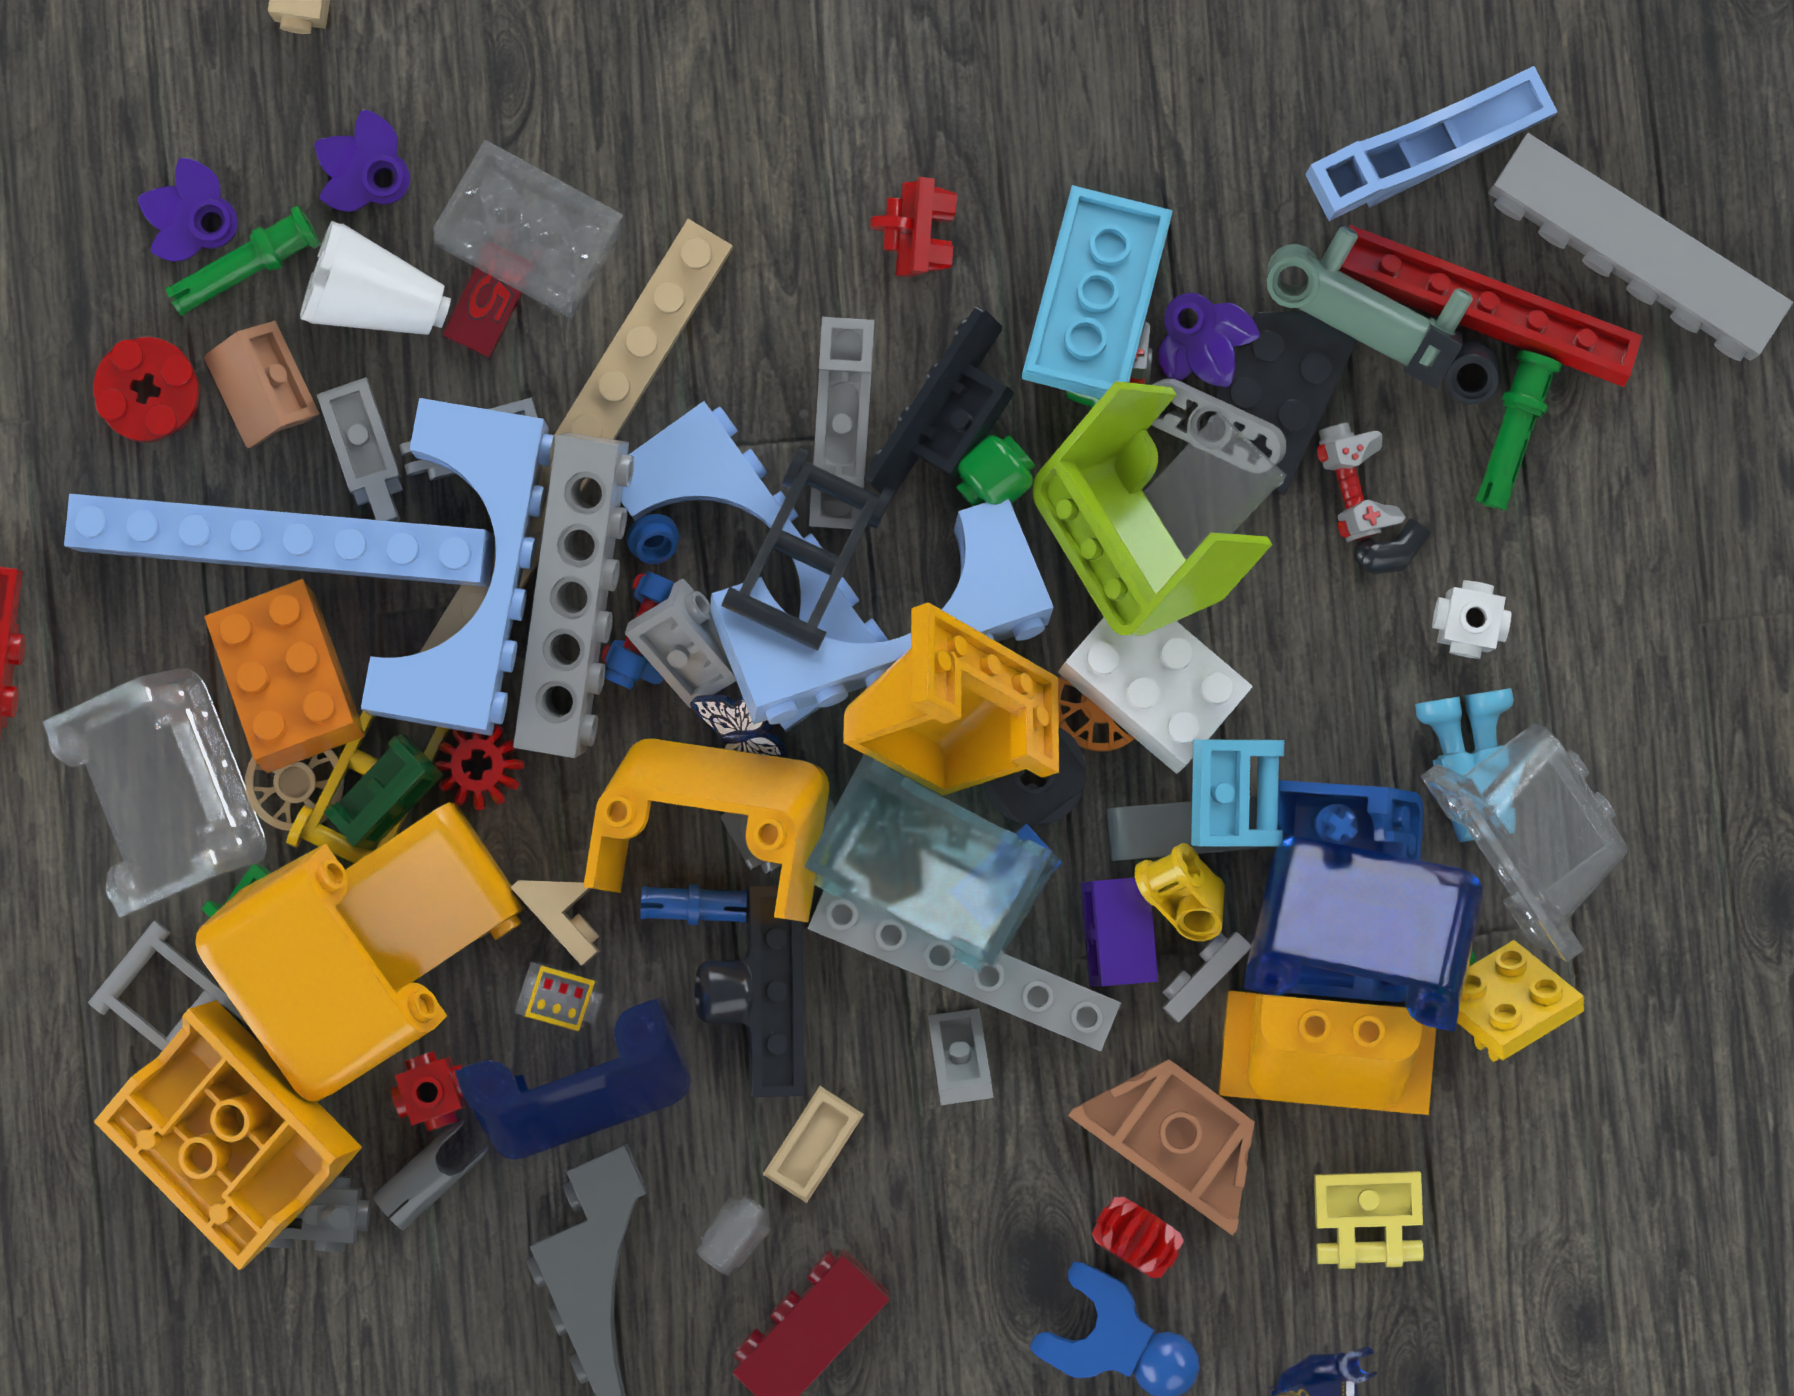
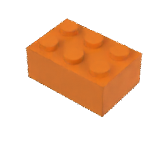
(284, 676)

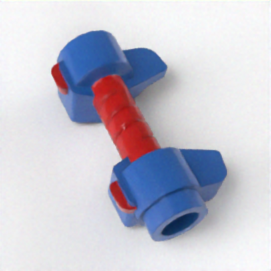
(623, 659)

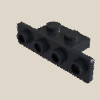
(949, 412)

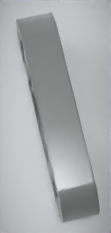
(1186, 395)

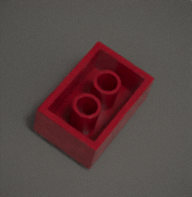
(810, 1328)

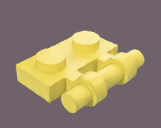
(1368, 1201)

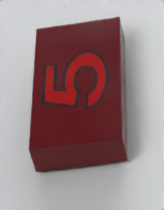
(482, 313)

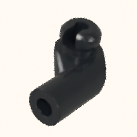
(1391, 555)

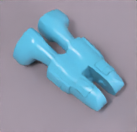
(1445, 719)

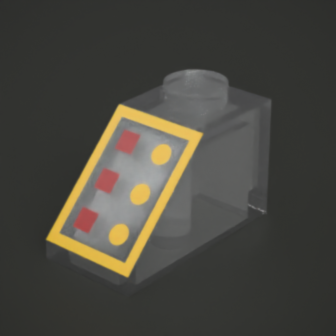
(559, 997)

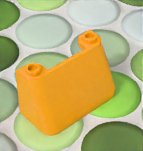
(427, 896)
(309, 979)

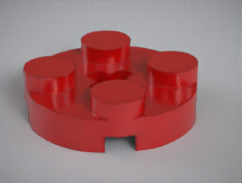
(160, 416)

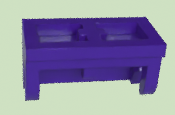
(1118, 933)

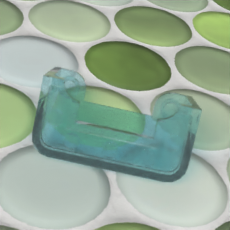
(930, 863)

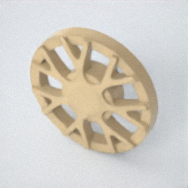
(293, 785)

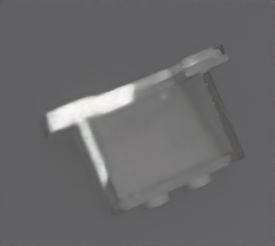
(1537, 830)

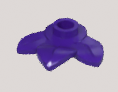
(357, 162)
(182, 213)
(1209, 344)

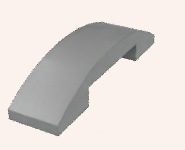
(842, 414)

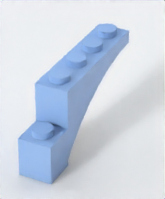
(1423, 148)

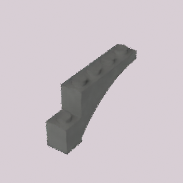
(584, 1262)

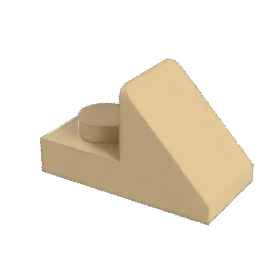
(549, 903)

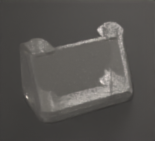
(162, 786)

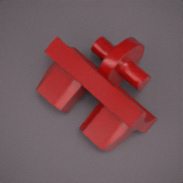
(909, 227)

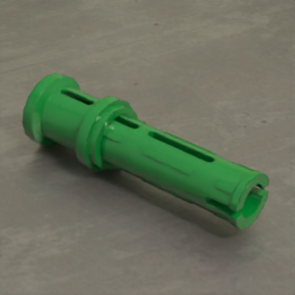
(264, 250)
(1523, 406)

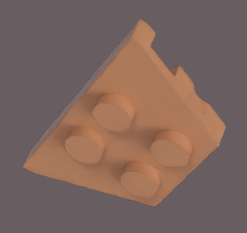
(1177, 1136)

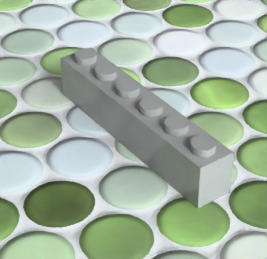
(1639, 248)

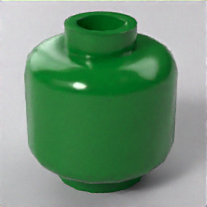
(995, 472)

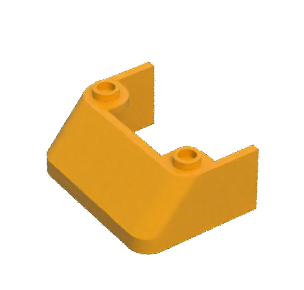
(778, 794)

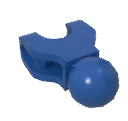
(1121, 1341)

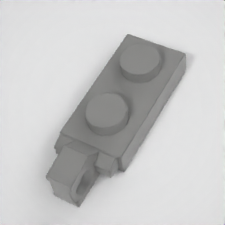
(362, 446)

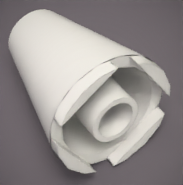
(370, 288)

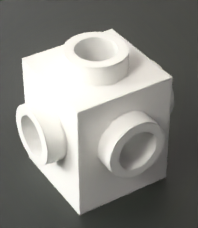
(1452, 624)

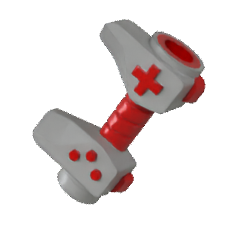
(1342, 452)

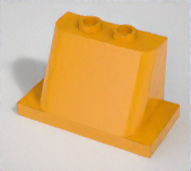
(957, 709)
(1325, 1053)

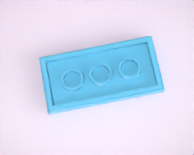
(1096, 293)

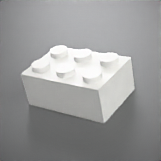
(1157, 687)

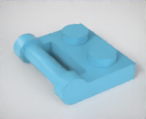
(1223, 792)

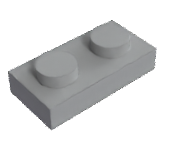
(1188, 990)

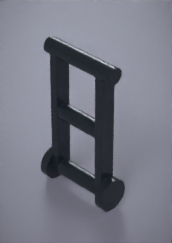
(797, 475)

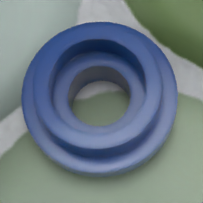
(653, 538)

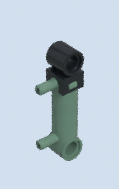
(1423, 345)

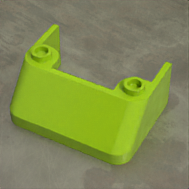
(1112, 532)

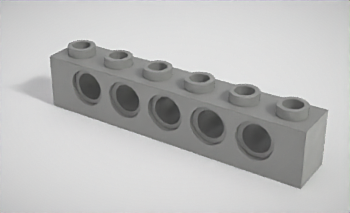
(539, 723)
(1009, 986)

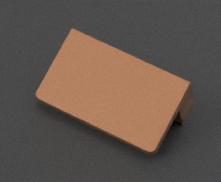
(260, 383)

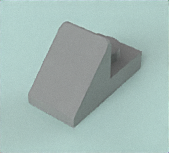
(960, 1056)

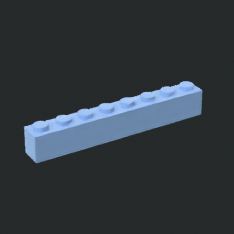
(280, 540)

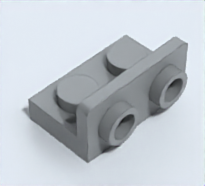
(683, 643)

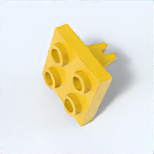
(1514, 1001)

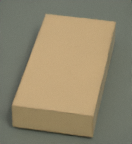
(813, 1144)

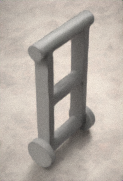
(150, 942)

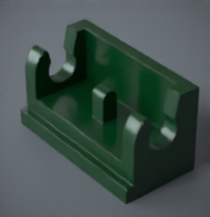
(384, 794)

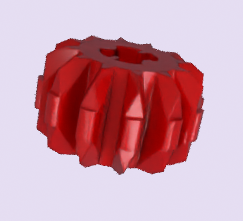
(490, 779)
(1137, 1237)

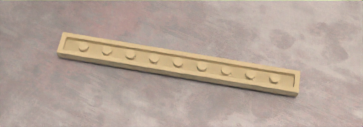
(619, 377)

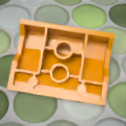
(226, 1134)

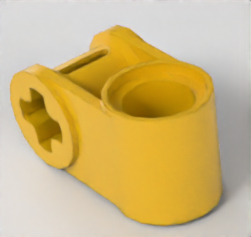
(1184, 892)

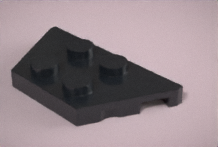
(1288, 379)

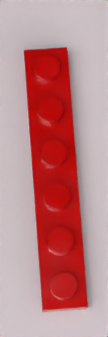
(1495, 309)

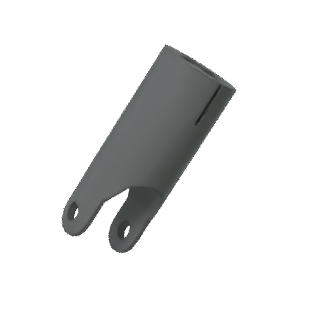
(422, 1181)

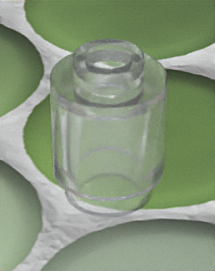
(733, 1234)

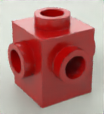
(449, 1097)

